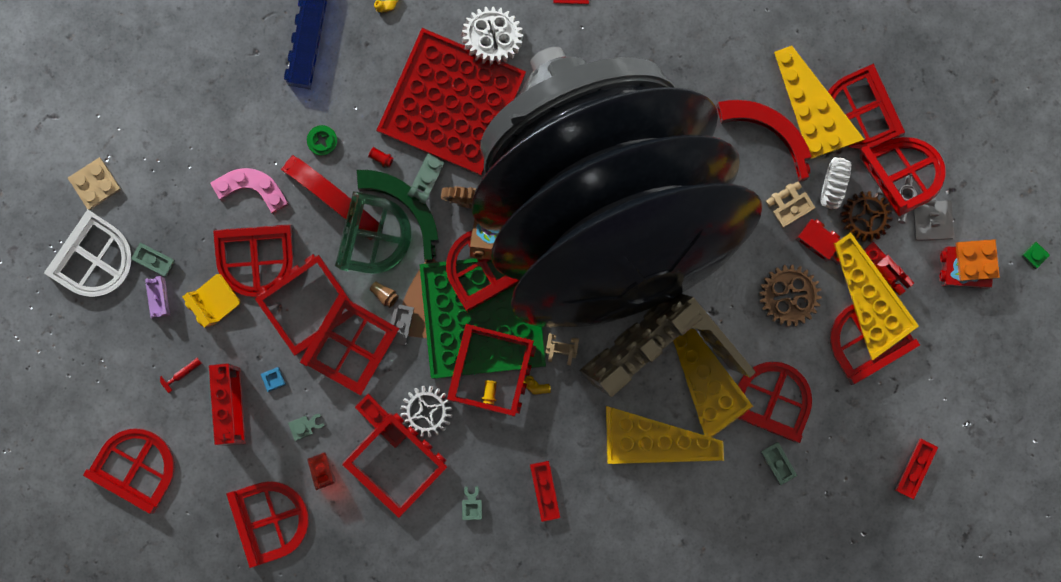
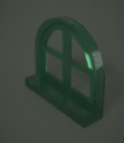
(352, 229)

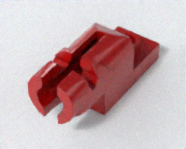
(888, 269)

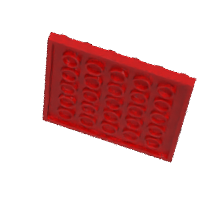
(448, 100)

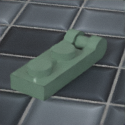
(426, 177)

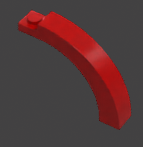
(773, 121)
(325, 191)

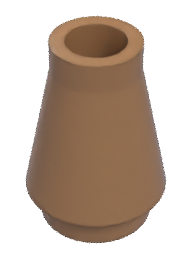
(385, 295)

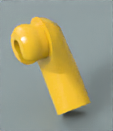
(385, 6)
(535, 388)

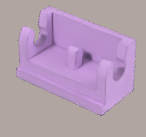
(157, 297)

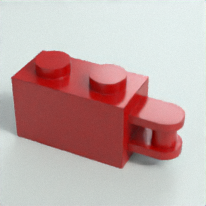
(819, 240)

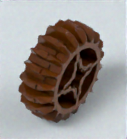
(850, 220)

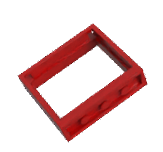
(280, 282)
(460, 362)
(226, 405)
(423, 445)

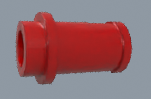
(381, 157)

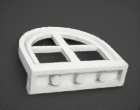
(72, 245)

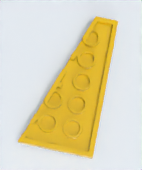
(817, 113)
(877, 307)
(711, 387)
(650, 441)

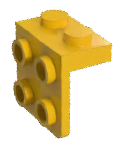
(212, 301)

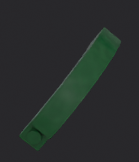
(387, 184)

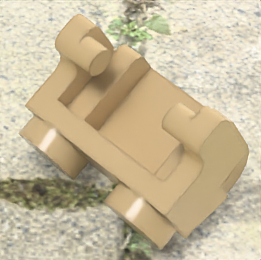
(561, 348)

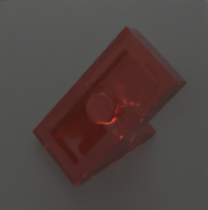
(321, 471)

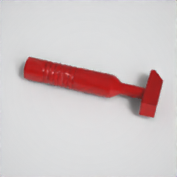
(180, 374)

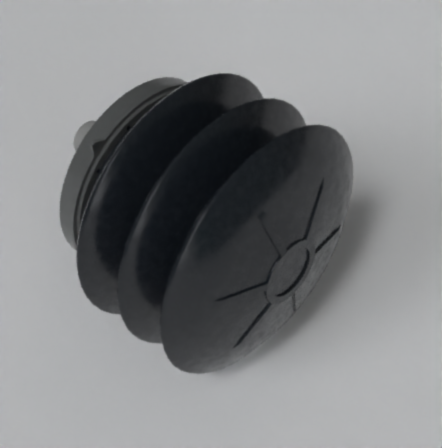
(607, 191)

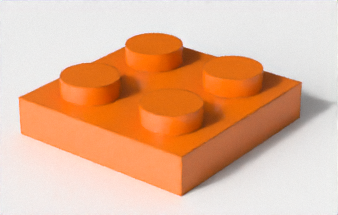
(977, 260)

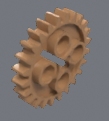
(459, 195)
(794, 312)

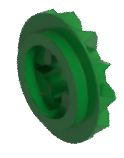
(324, 131)

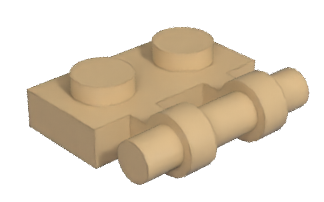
(793, 209)

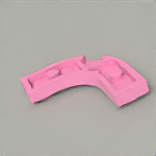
(250, 179)

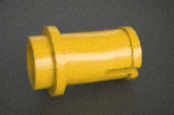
(489, 392)

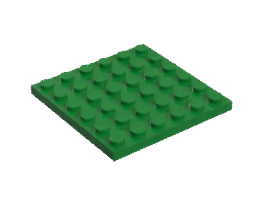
(447, 320)

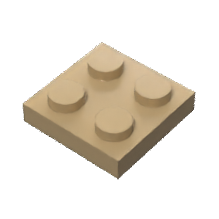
(94, 183)

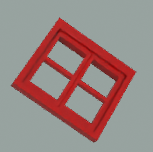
(325, 331)

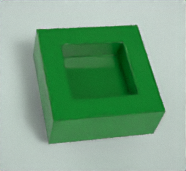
(1035, 255)

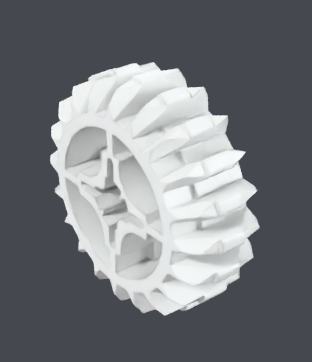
(835, 183)
(442, 404)

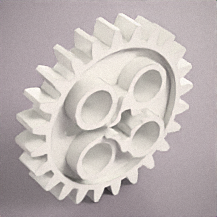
(474, 38)

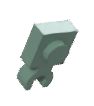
(303, 427)
(471, 508)

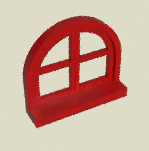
(882, 101)
(885, 182)
(253, 234)
(483, 295)
(871, 366)
(764, 421)
(123, 488)
(246, 528)

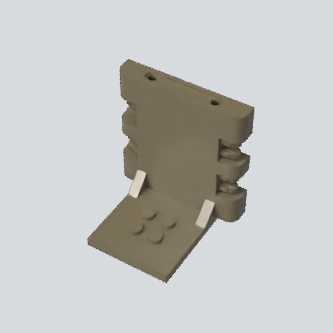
(646, 340)

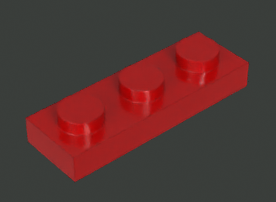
(375, 414)
(916, 469)
(545, 491)

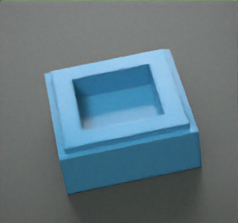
(273, 379)

